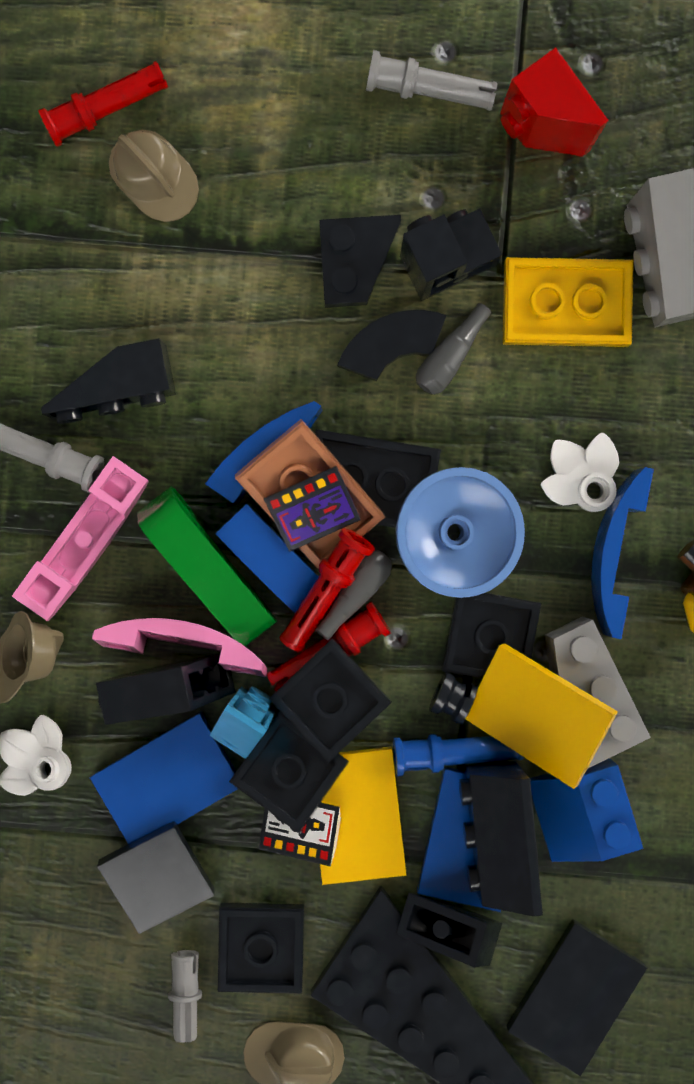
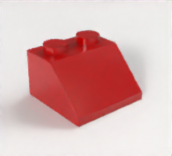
(552, 108)

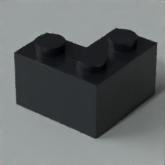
(447, 251)

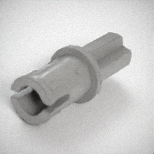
(185, 995)

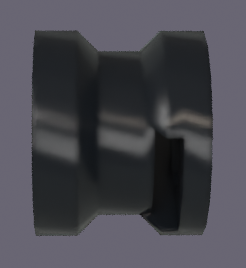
(453, 698)

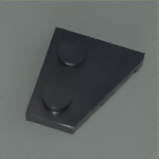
(354, 256)

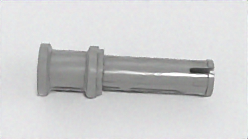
(409, 79)
(57, 459)

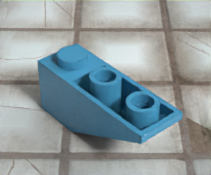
(244, 721)

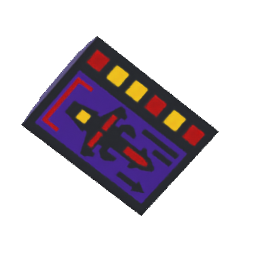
(312, 509)

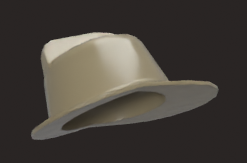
(154, 175)
(26, 653)
(293, 1054)

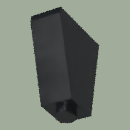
(164, 689)

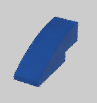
(223, 478)
(268, 556)

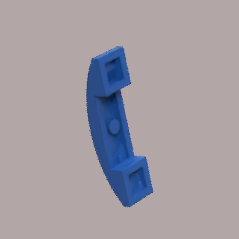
(630, 497)

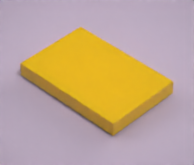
(568, 302)
(540, 715)
(370, 819)

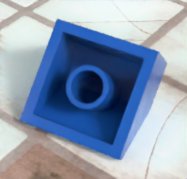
(586, 821)

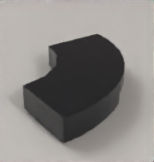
(391, 338)

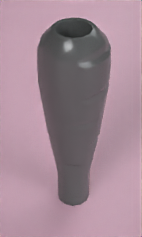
(446, 359)
(368, 578)

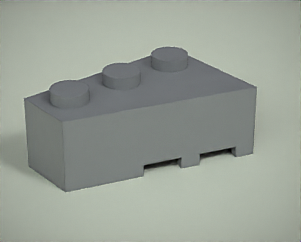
(664, 239)
(583, 659)

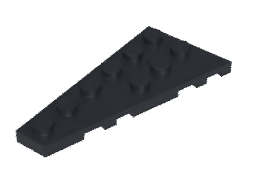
(412, 1003)

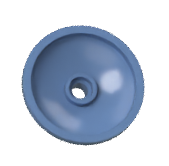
(488, 538)

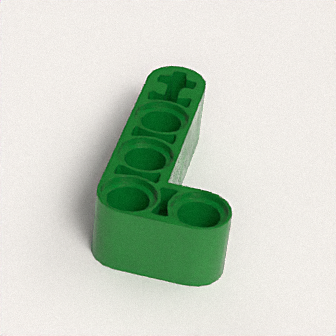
(204, 567)

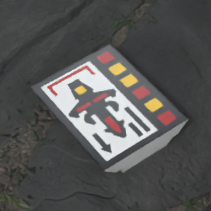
(313, 844)

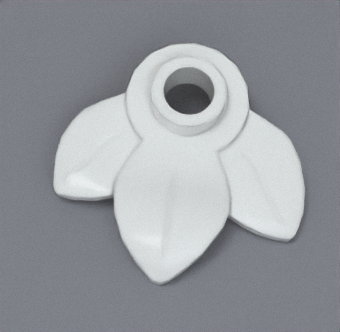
(580, 467)
(27, 756)

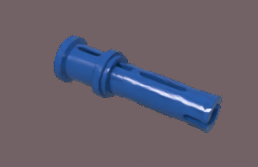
(437, 753)

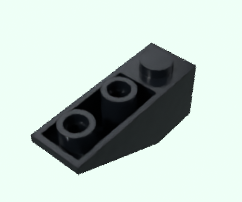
(122, 377)

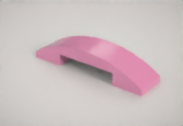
(83, 540)
(132, 637)

